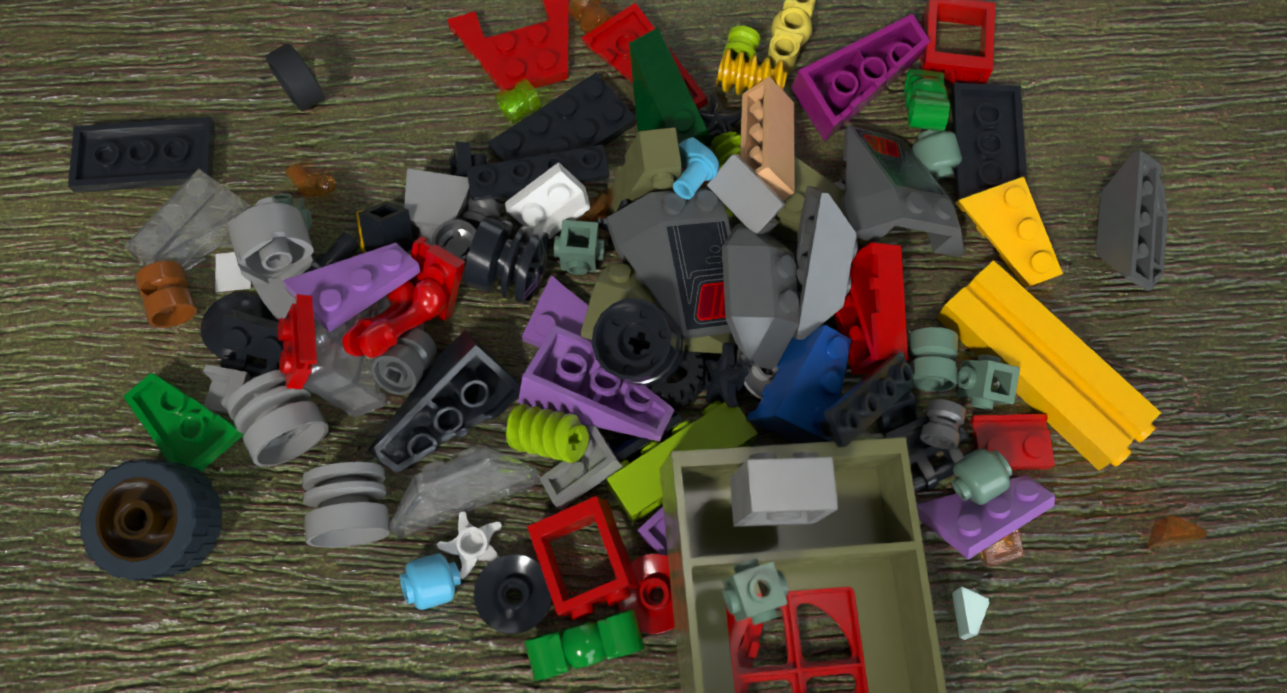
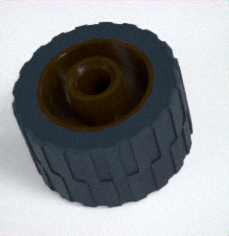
(150, 519)

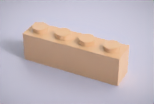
(769, 136)

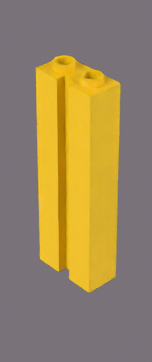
(1057, 370)

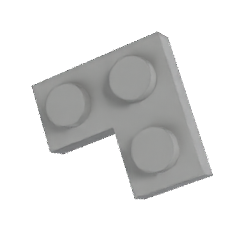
(572, 480)

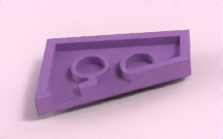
(353, 284)
(558, 308)
(974, 526)

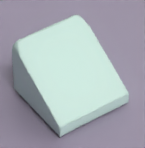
(969, 611)

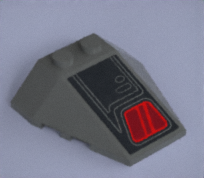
(893, 188)
(679, 255)

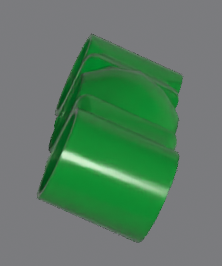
(926, 99)
(584, 644)

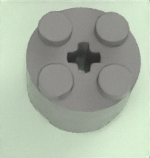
(270, 241)

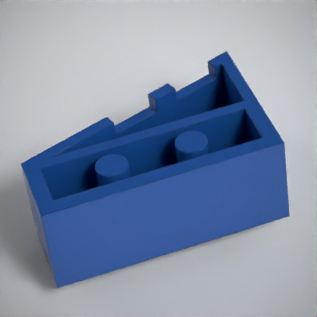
(804, 387)

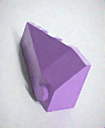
(572, 381)

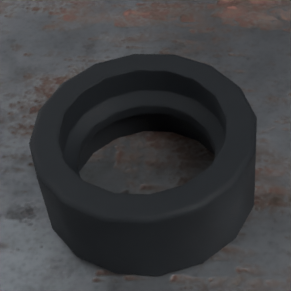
(294, 77)

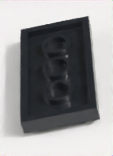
(575, 120)
(989, 136)
(140, 154)

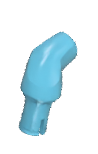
(700, 165)

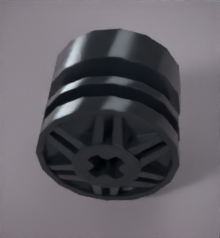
(507, 260)
(618, 336)

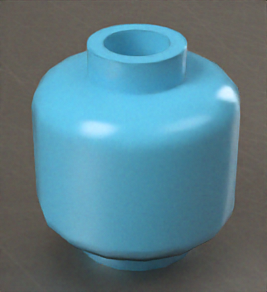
(429, 581)

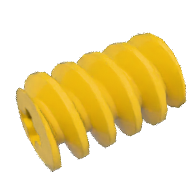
(747, 74)

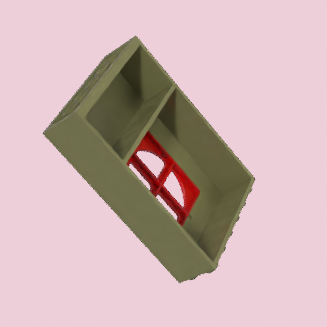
(854, 565)

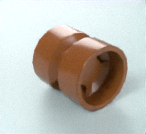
(165, 294)

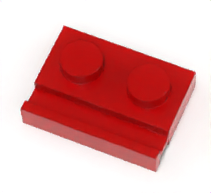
(441, 267)
(299, 342)
(1018, 437)

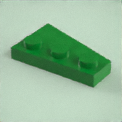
(179, 423)

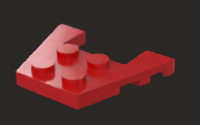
(527, 53)

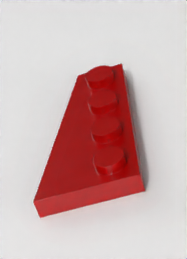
(612, 42)

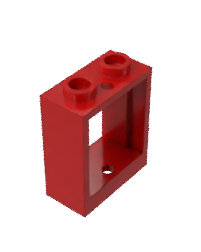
(967, 68)
(567, 522)

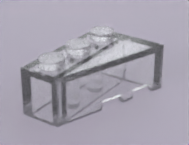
(188, 224)
(342, 377)

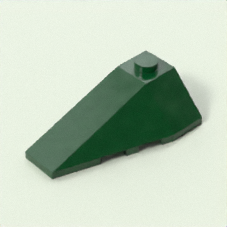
(661, 92)

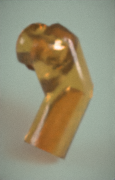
(310, 185)

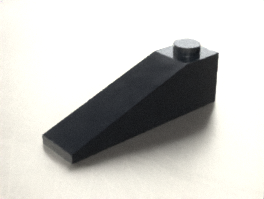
(451, 397)

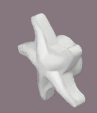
(471, 544)

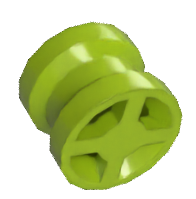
(742, 39)

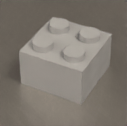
(783, 490)

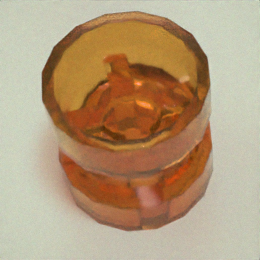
(588, 13)

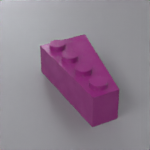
(852, 77)

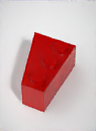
(874, 308)

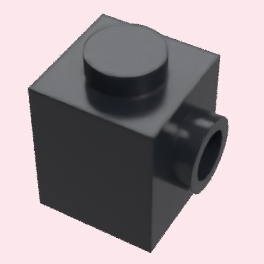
(386, 225)

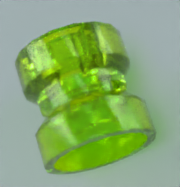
(517, 101)

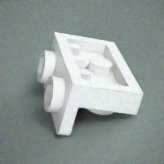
(549, 201)

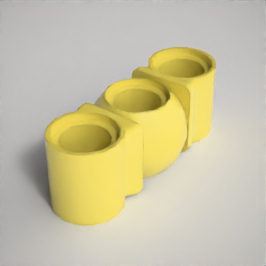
(788, 41)

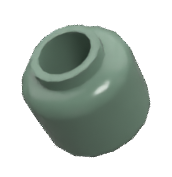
(938, 152)
(981, 476)

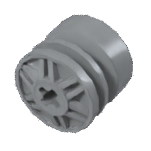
(275, 419)
(345, 504)

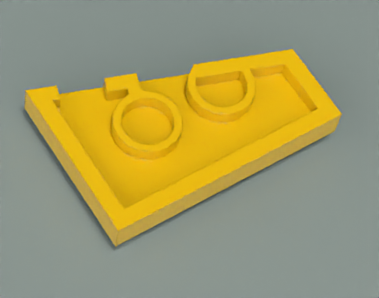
(1015, 229)

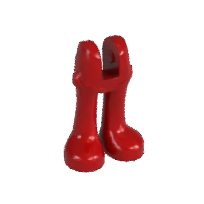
(408, 309)

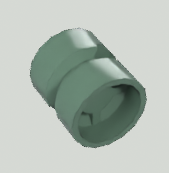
(933, 359)

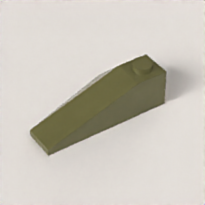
(619, 283)

